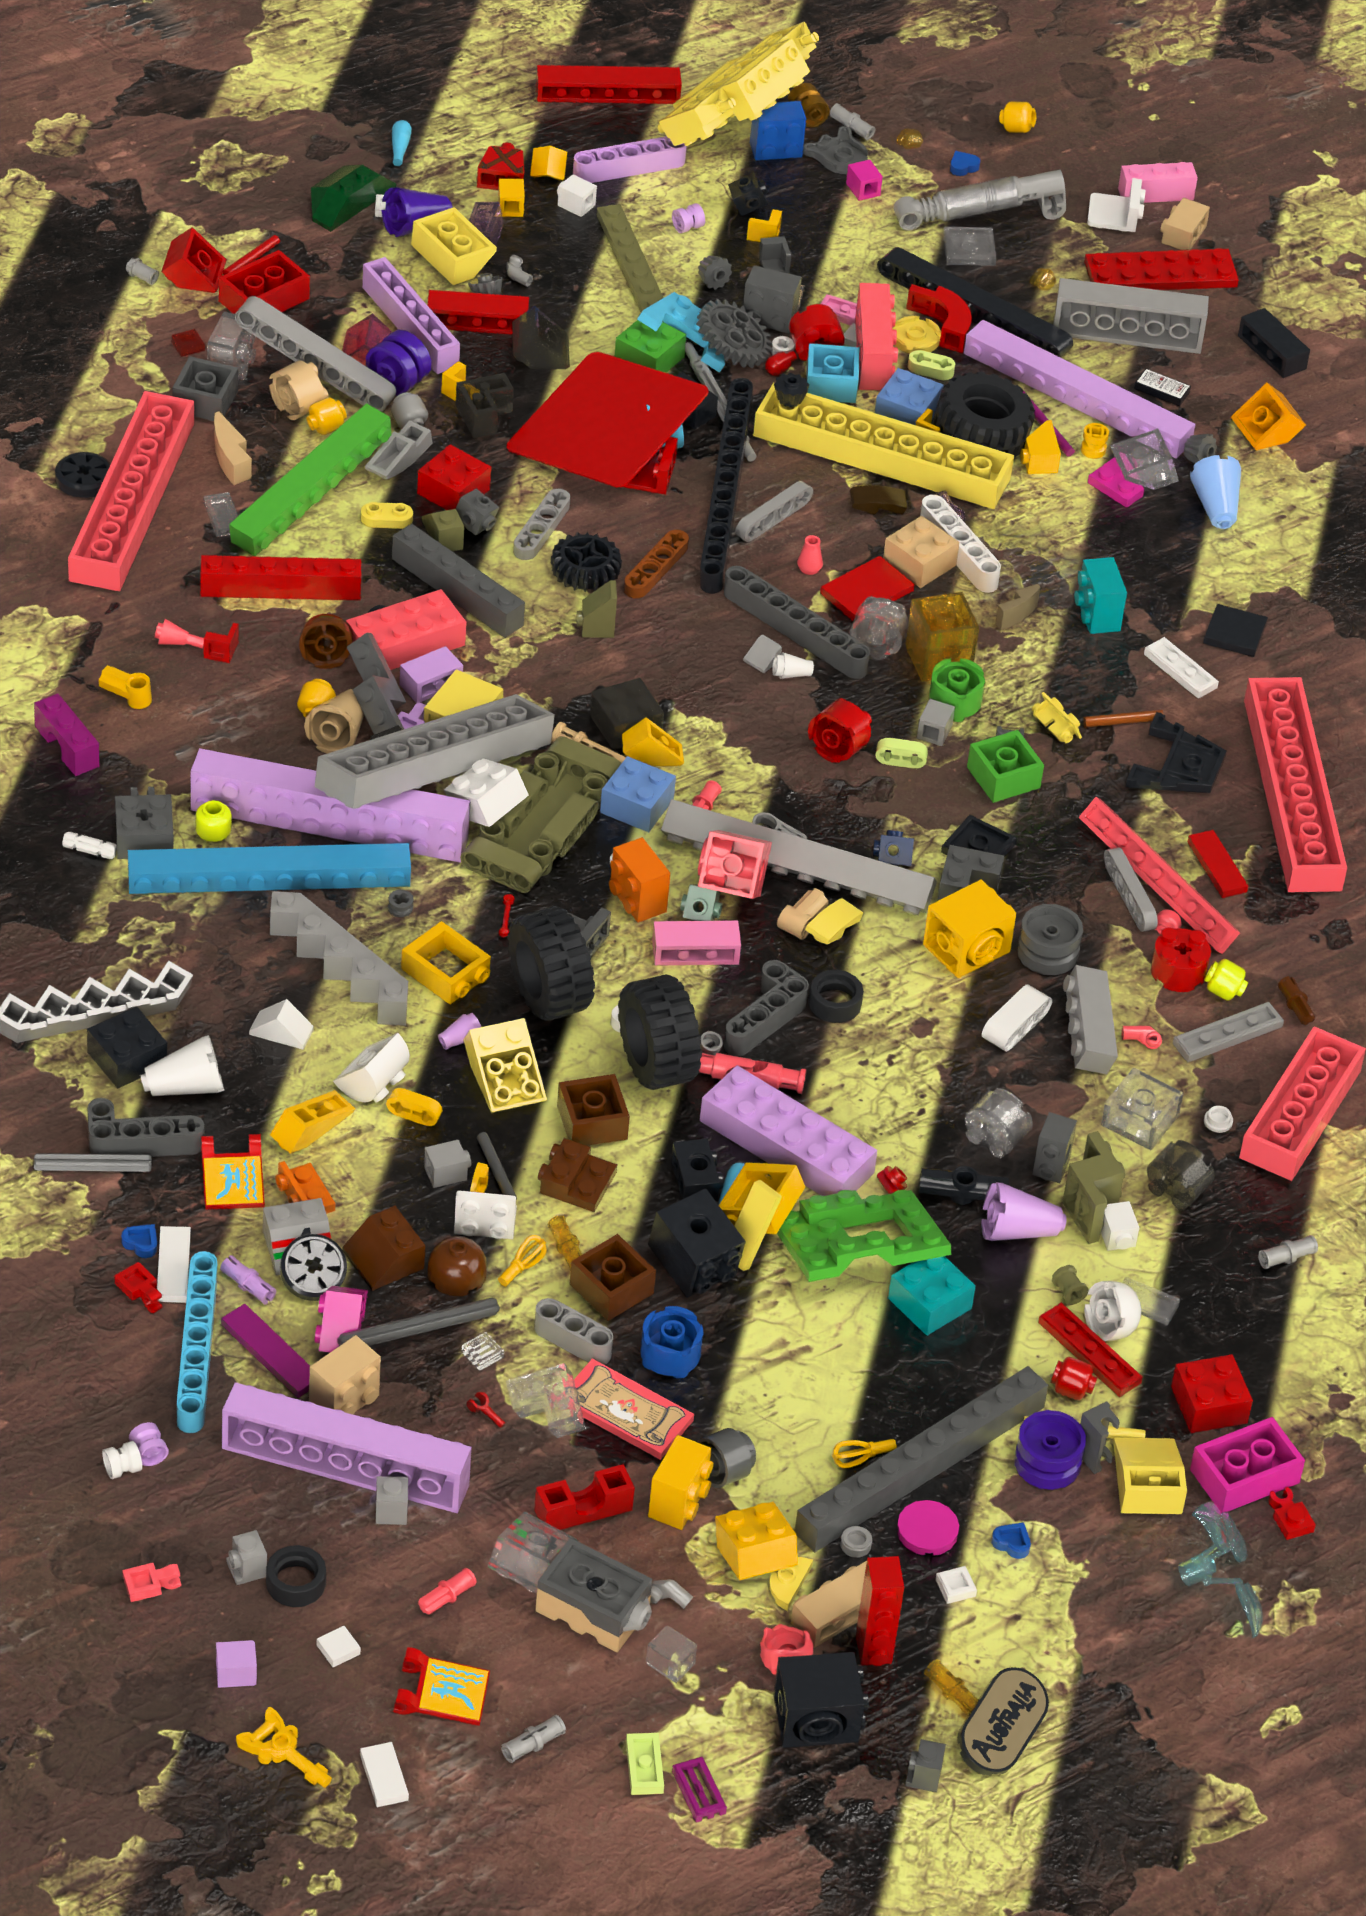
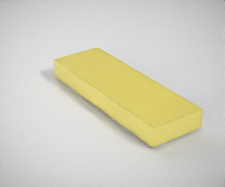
(755, 1220)

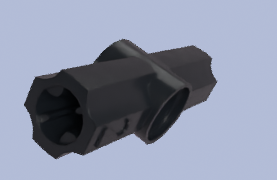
(961, 1185)

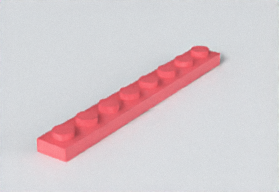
(1160, 875)

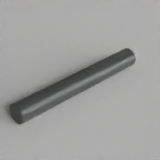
(495, 1164)

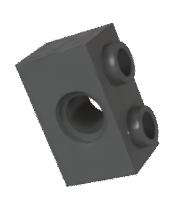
(1054, 1147)

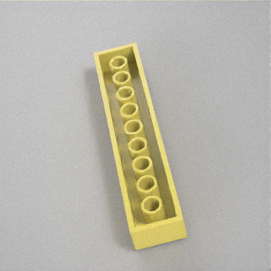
(886, 447)

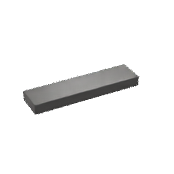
(1228, 1032)

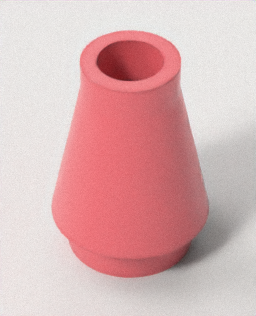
(810, 558)

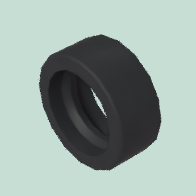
(833, 1011)
(296, 1595)

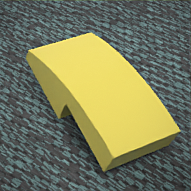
(833, 921)

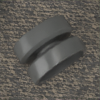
(1050, 939)

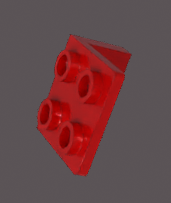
(658, 470)

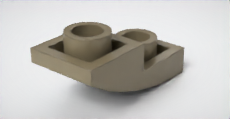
(1016, 610)

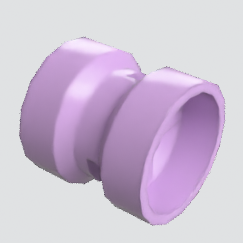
(687, 218)
(150, 1446)

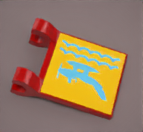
(232, 1178)
(443, 1689)

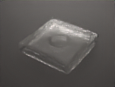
(969, 246)

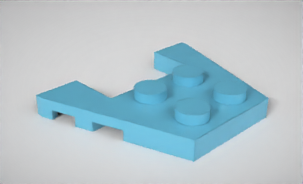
(682, 315)

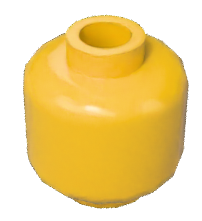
(1018, 117)
(326, 416)
(313, 694)

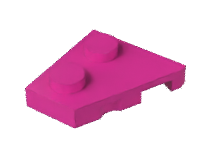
(1112, 483)

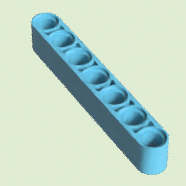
(197, 1342)

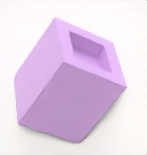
(236, 1663)

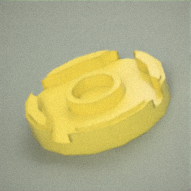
(917, 334)

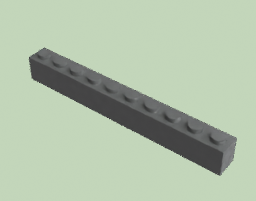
(920, 1459)

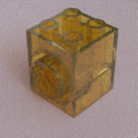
(940, 630)

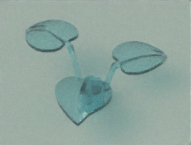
(1201, 1567)

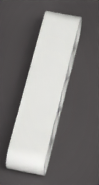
(973, 556)

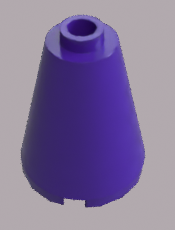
(408, 205)

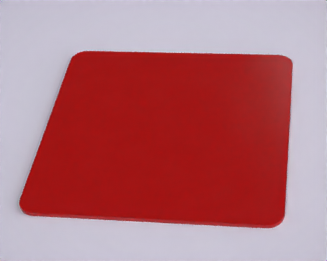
(601, 420)

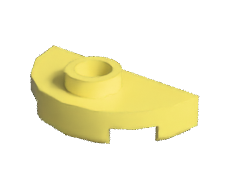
(788, 1581)

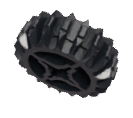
(585, 561)

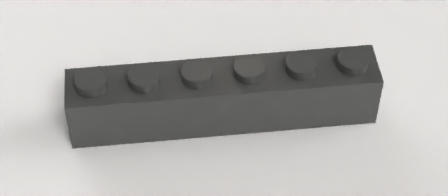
(458, 580)

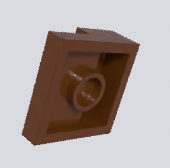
(576, 1175)

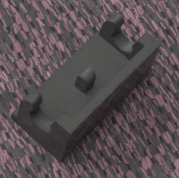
(1095, 1425)

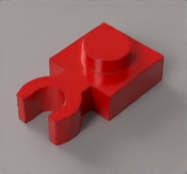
(1290, 1517)

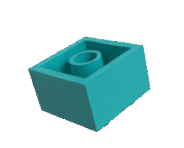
(1101, 595)
(931, 1293)

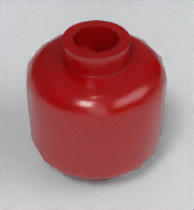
(1073, 1378)

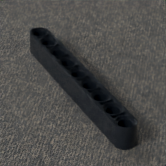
(910, 269)

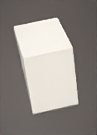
(282, 1025)

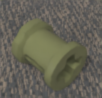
(1070, 1285)

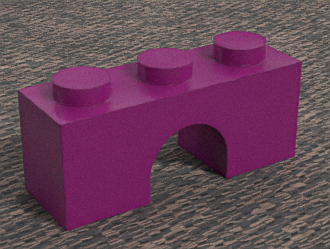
(58, 722)

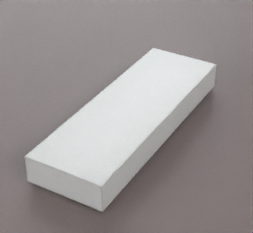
(1181, 667)
(173, 1263)

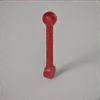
(508, 900)

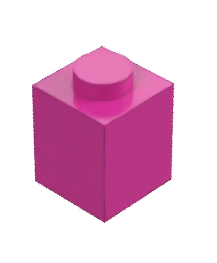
(864, 180)

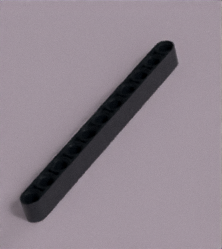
(726, 486)

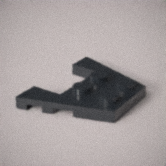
(1189, 767)

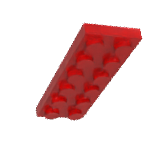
(1164, 269)

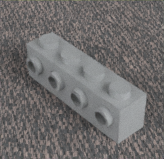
(1090, 1019)

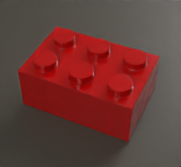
(270, 278)

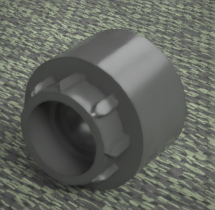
(731, 1454)

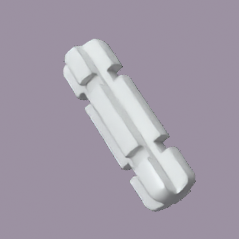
(89, 845)

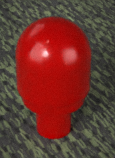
(780, 362)

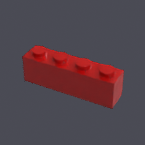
(477, 310)
(879, 1610)

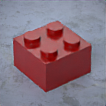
(452, 476)
(1211, 1393)

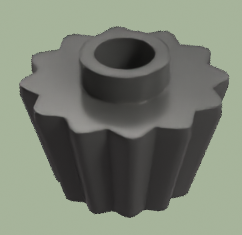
(714, 271)
(486, 284)
(1200, 447)

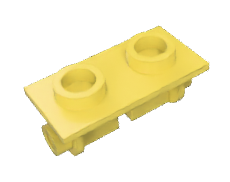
(1052, 710)

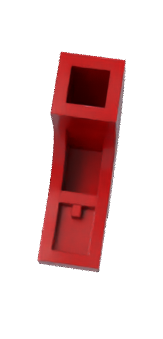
(946, 308)

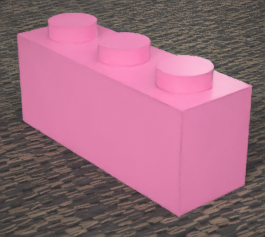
(1161, 181)
(696, 943)

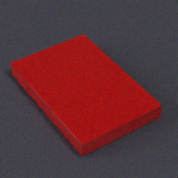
(872, 579)

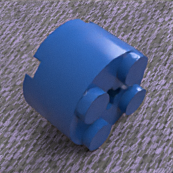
(671, 1342)

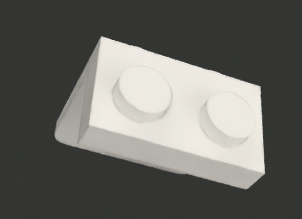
(1117, 211)

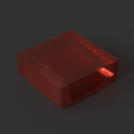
(188, 342)

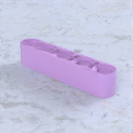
(628, 159)

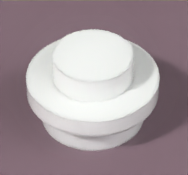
(1218, 1119)

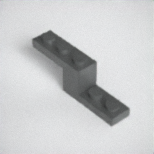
(379, 692)

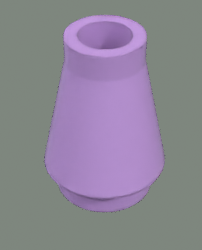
(458, 1030)

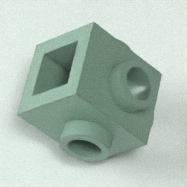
(708, 897)

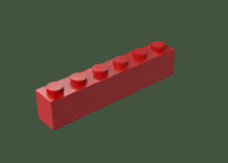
(608, 84)
(280, 577)

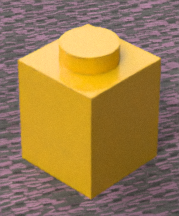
(511, 197)

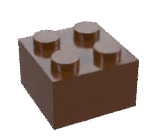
(593, 1110)
(612, 1277)

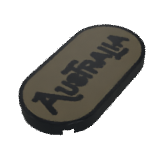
(1003, 1721)

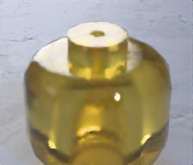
(909, 138)
(1043, 279)

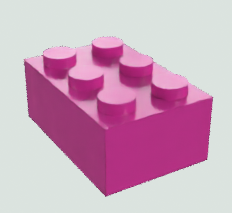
(1247, 1465)

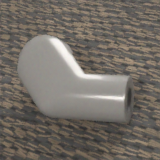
(669, 1589)

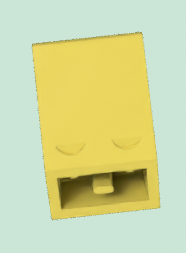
(505, 1065)
(1149, 1475)

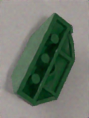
(346, 194)

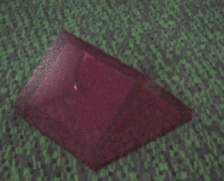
(363, 337)

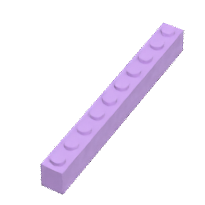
(1075, 386)

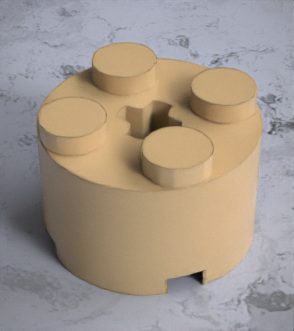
(297, 388)

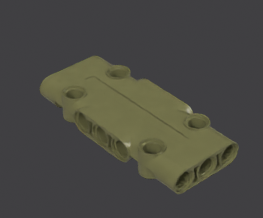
(548, 822)

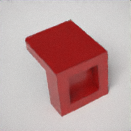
(221, 647)

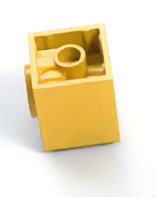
(969, 928)

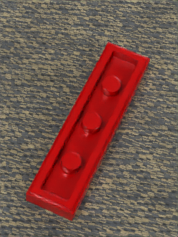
(1090, 1349)

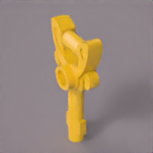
(281, 1747)

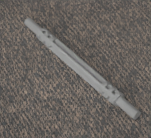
(706, 378)

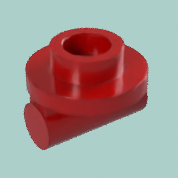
(892, 1179)

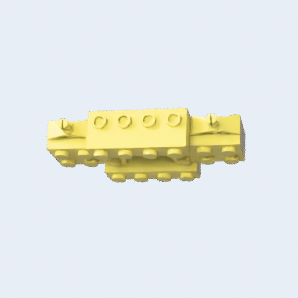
(742, 86)

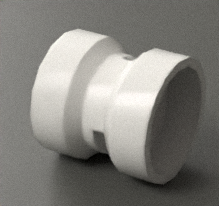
(122, 1459)

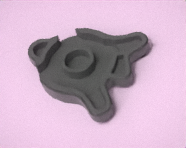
(838, 151)

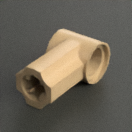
(797, 917)

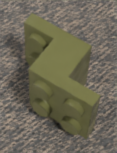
(1092, 1186)

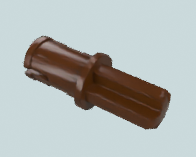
(1296, 1000)

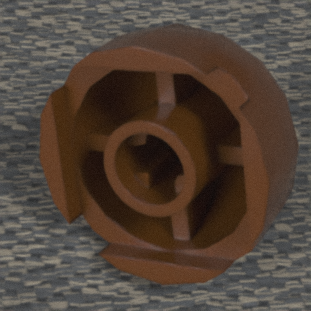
(325, 641)
(457, 1266)

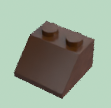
(385, 1249)

